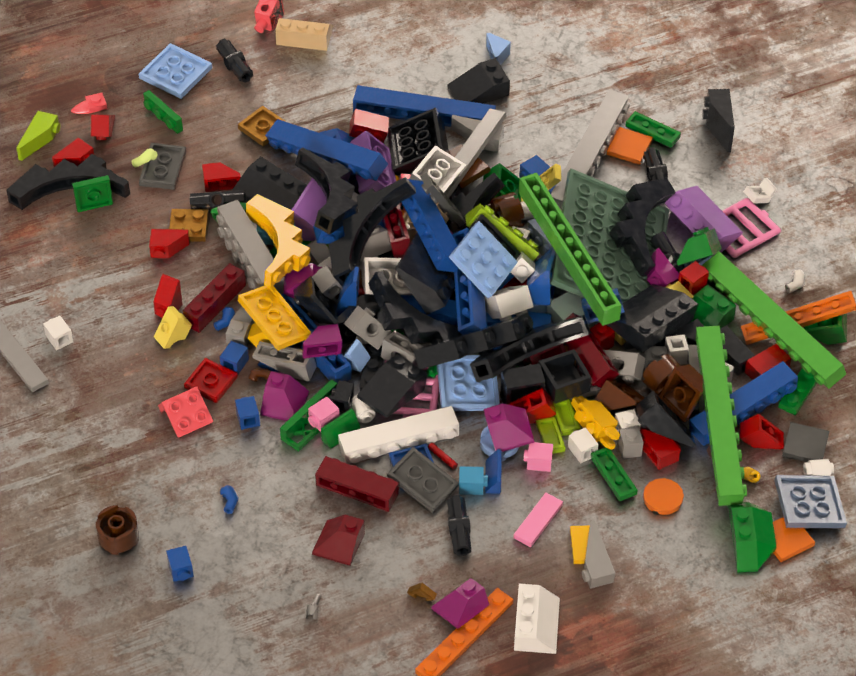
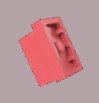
(186, 412)

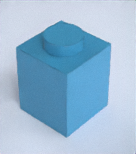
(472, 480)

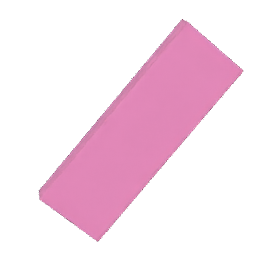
(538, 519)

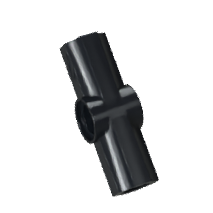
(234, 60)
(655, 166)
(206, 199)
(662, 242)
(459, 525)

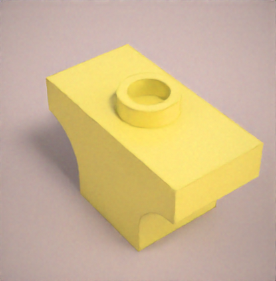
(172, 328)

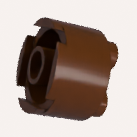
(508, 208)
(659, 372)
(117, 529)

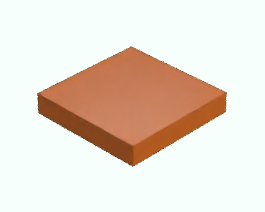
(629, 145)
(790, 540)

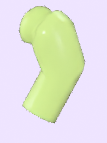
(144, 158)

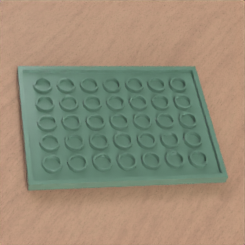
(592, 213)

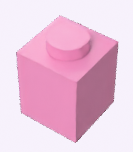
(322, 413)
(539, 456)

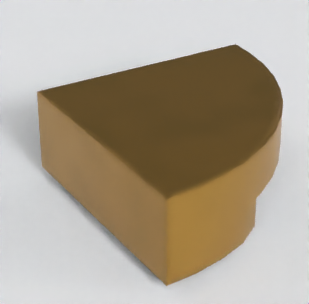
(422, 591)

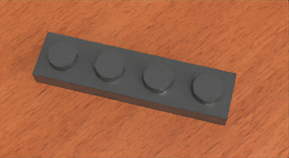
(439, 196)

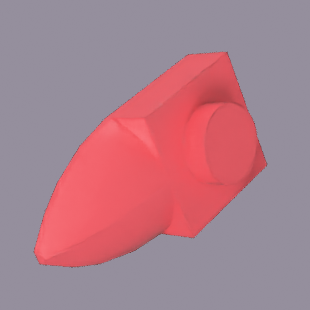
(92, 104)

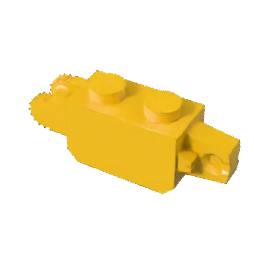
(597, 420)

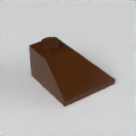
(683, 390)
(618, 396)

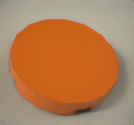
(663, 496)

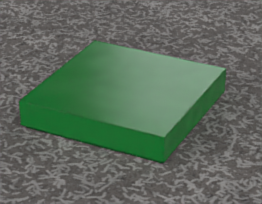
(92, 193)

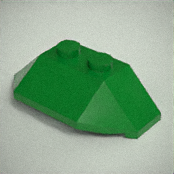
(751, 536)

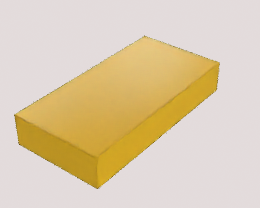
(579, 539)

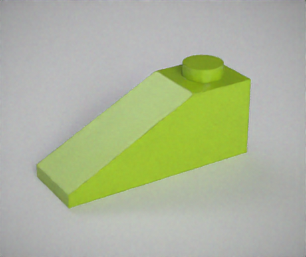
(38, 134)

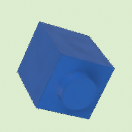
(234, 356)
(247, 412)
(179, 563)

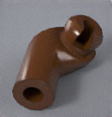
(259, 372)

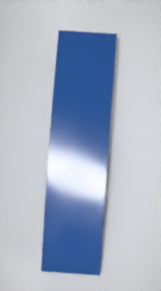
(349, 292)

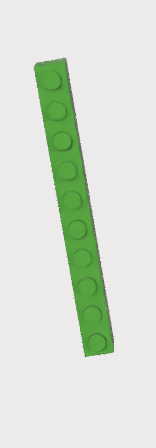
(570, 249)
(774, 321)
(719, 416)

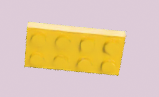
(274, 316)

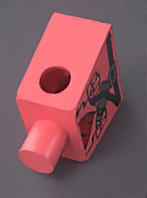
(267, 14)

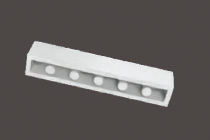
(398, 435)

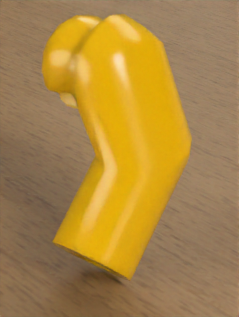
(751, 475)

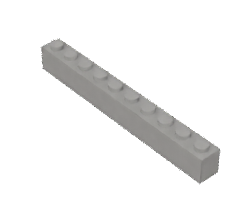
(594, 140)

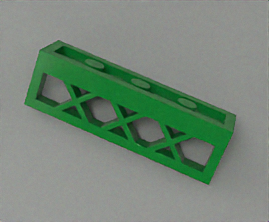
(299, 420)

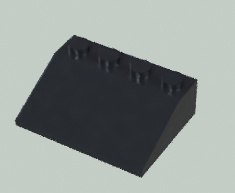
(415, 138)
(271, 183)
(427, 284)
(653, 316)

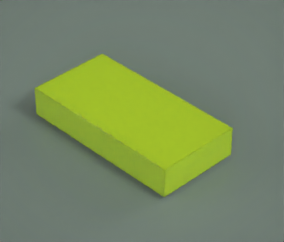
(565, 417)
(551, 434)

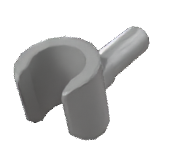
(311, 609)

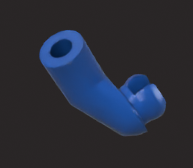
(228, 314)
(232, 498)

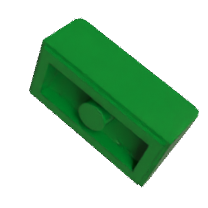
(344, 423)

